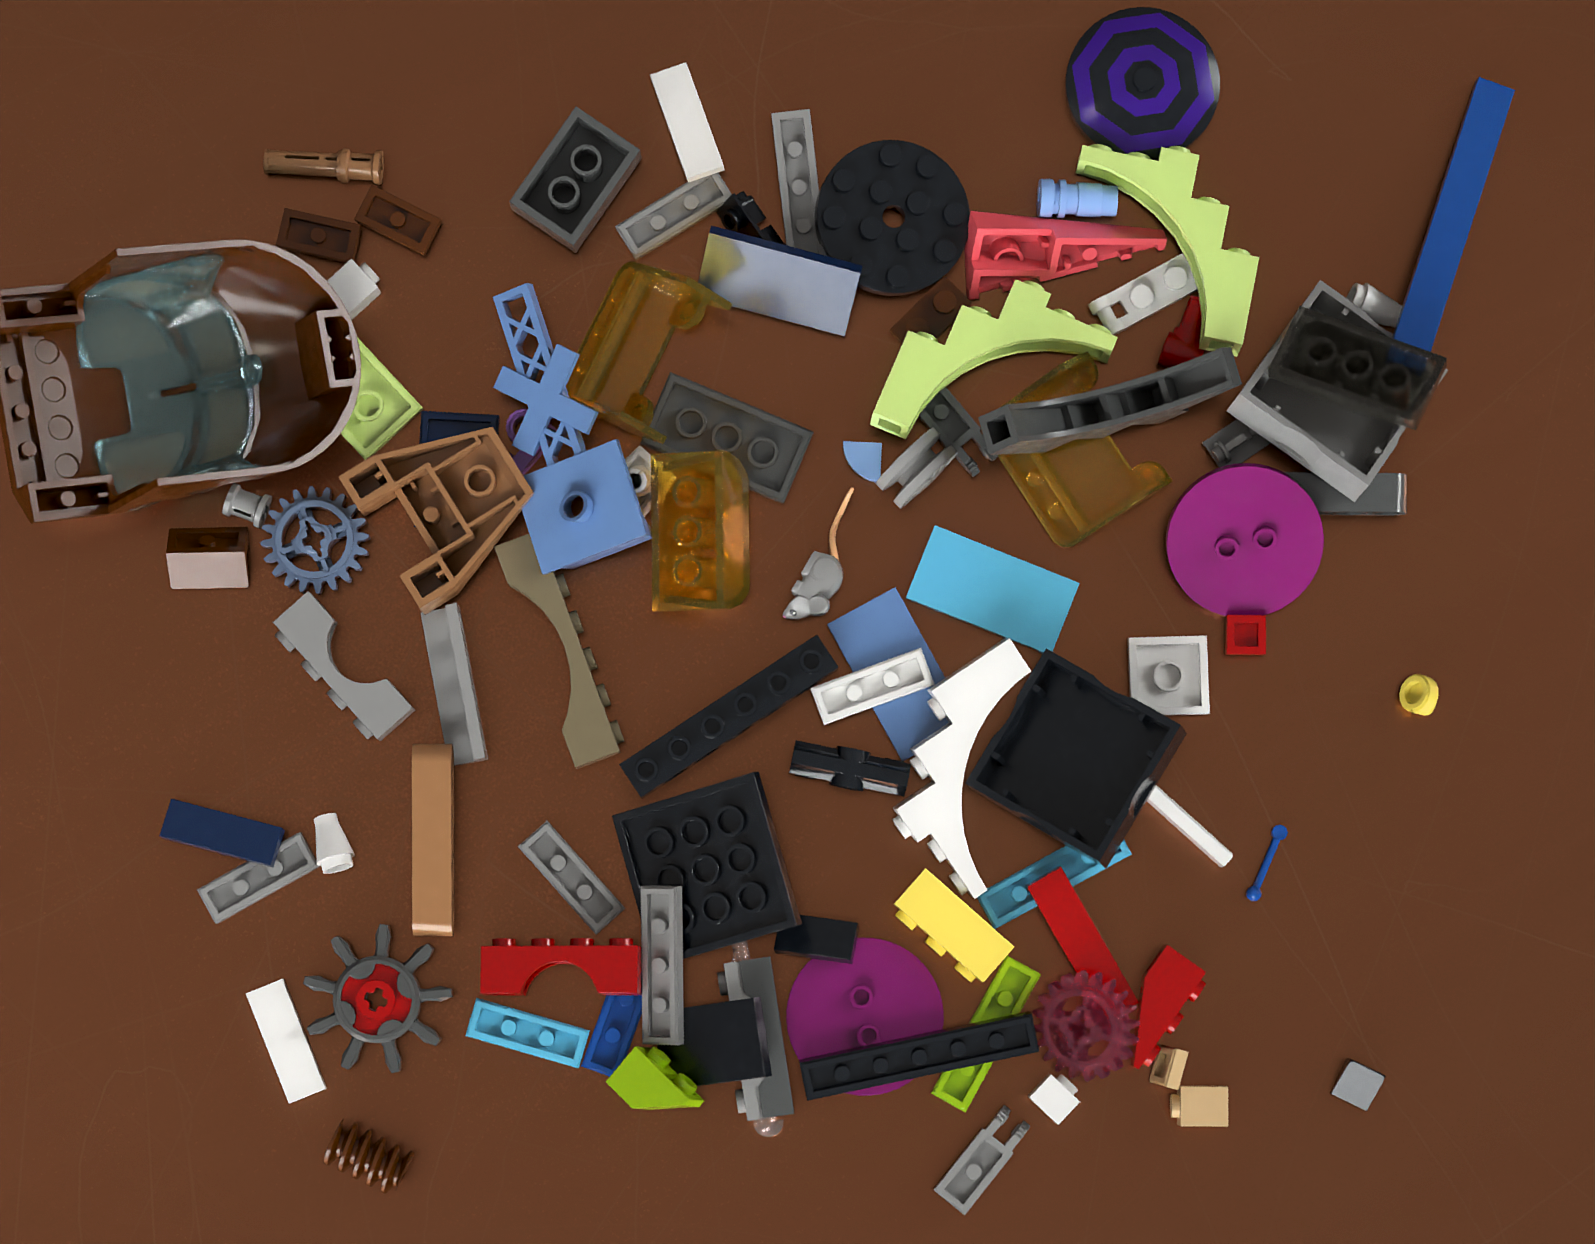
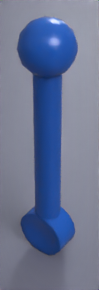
(1278, 833)

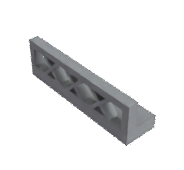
(454, 684)

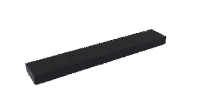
(919, 1055)

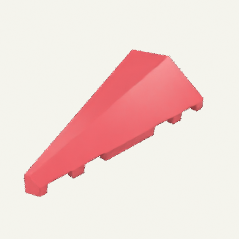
(1043, 248)

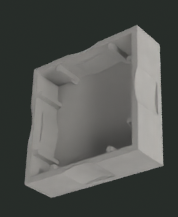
(1322, 437)

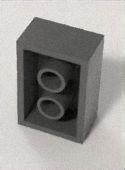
(575, 179)

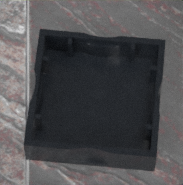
(1076, 758)

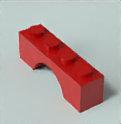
(512, 968)

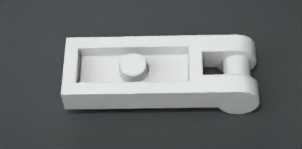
(1146, 295)

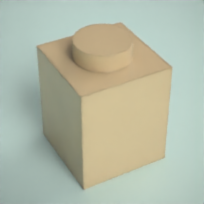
(1200, 1105)

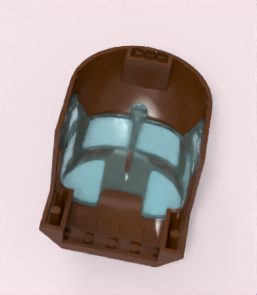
(170, 376)

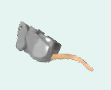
(820, 576)

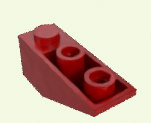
(1162, 994)

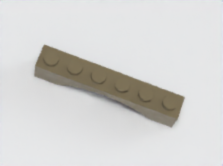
(586, 726)

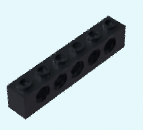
(729, 716)

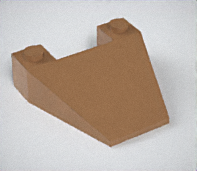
(458, 497)

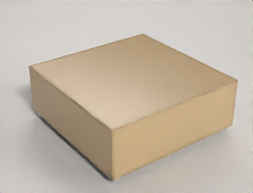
(1169, 1067)

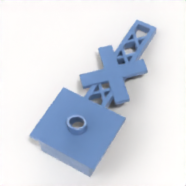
(600, 475)

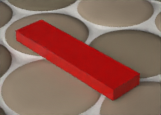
(1076, 930)

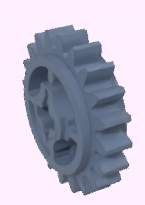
(284, 552)

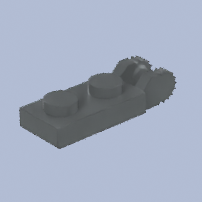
(955, 428)

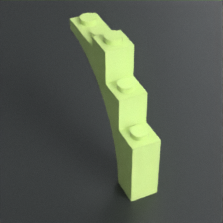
(1198, 225)
(976, 337)

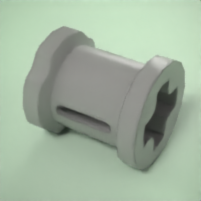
(247, 505)

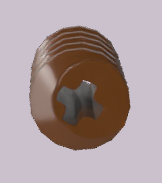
(367, 1157)

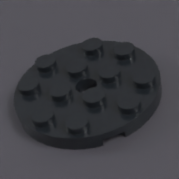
(924, 193)

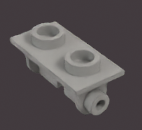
(1234, 444)

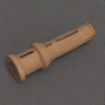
(341, 165)

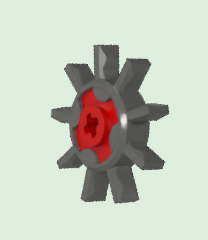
(355, 1010)

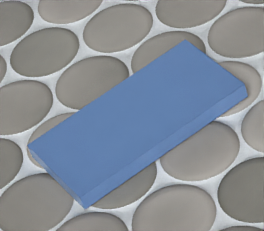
(878, 633)

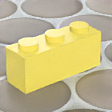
(952, 927)

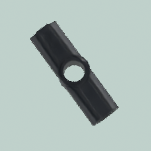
(850, 768)

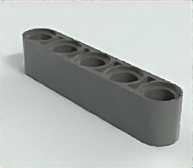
(1382, 497)

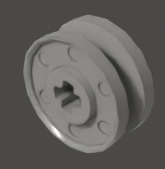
(916, 467)

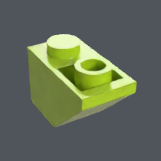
(650, 1083)

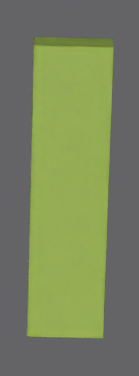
(1003, 998)

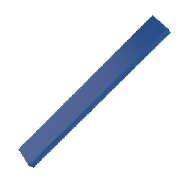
(1453, 214)

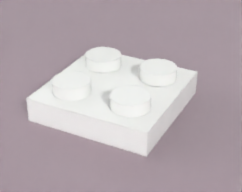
(1170, 674)

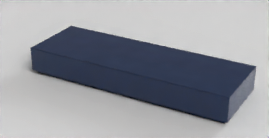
(222, 833)

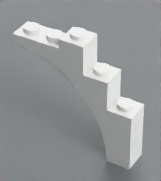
(937, 807)

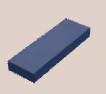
(613, 1033)

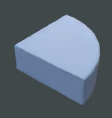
(864, 458)

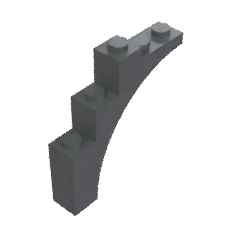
(1103, 411)

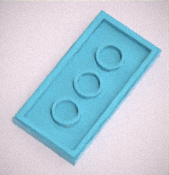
(992, 590)

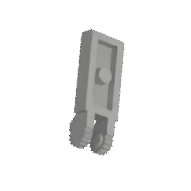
(979, 1163)

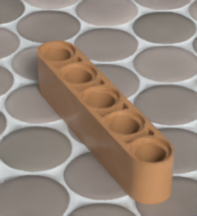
(432, 839)

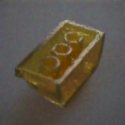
(699, 531)

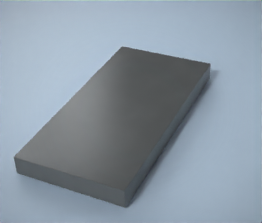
(707, 420)

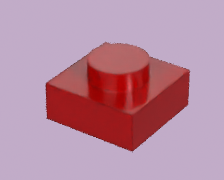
(1245, 635)

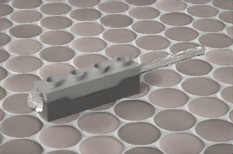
(766, 1096)

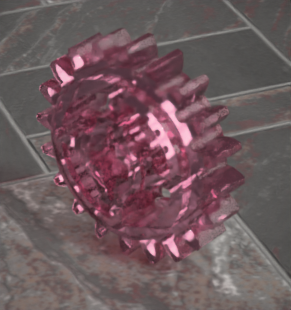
(1059, 1022)

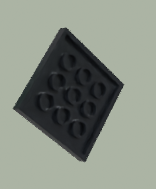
(723, 856)

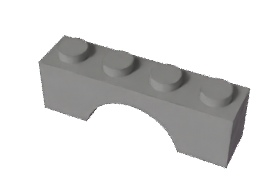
(310, 631)

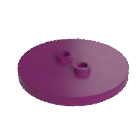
(1244, 540)
(862, 1003)

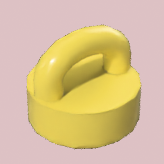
(1419, 694)

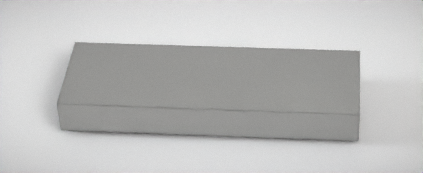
(672, 214)
(571, 877)
(256, 881)

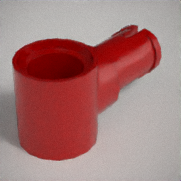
(1184, 341)

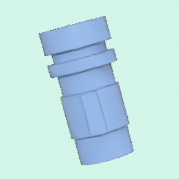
(1076, 199)

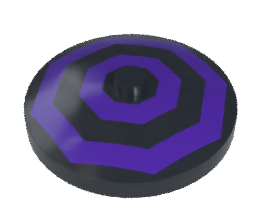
(1142, 82)

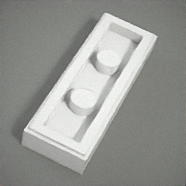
(687, 122)
(872, 686)
(1189, 827)
(286, 1041)

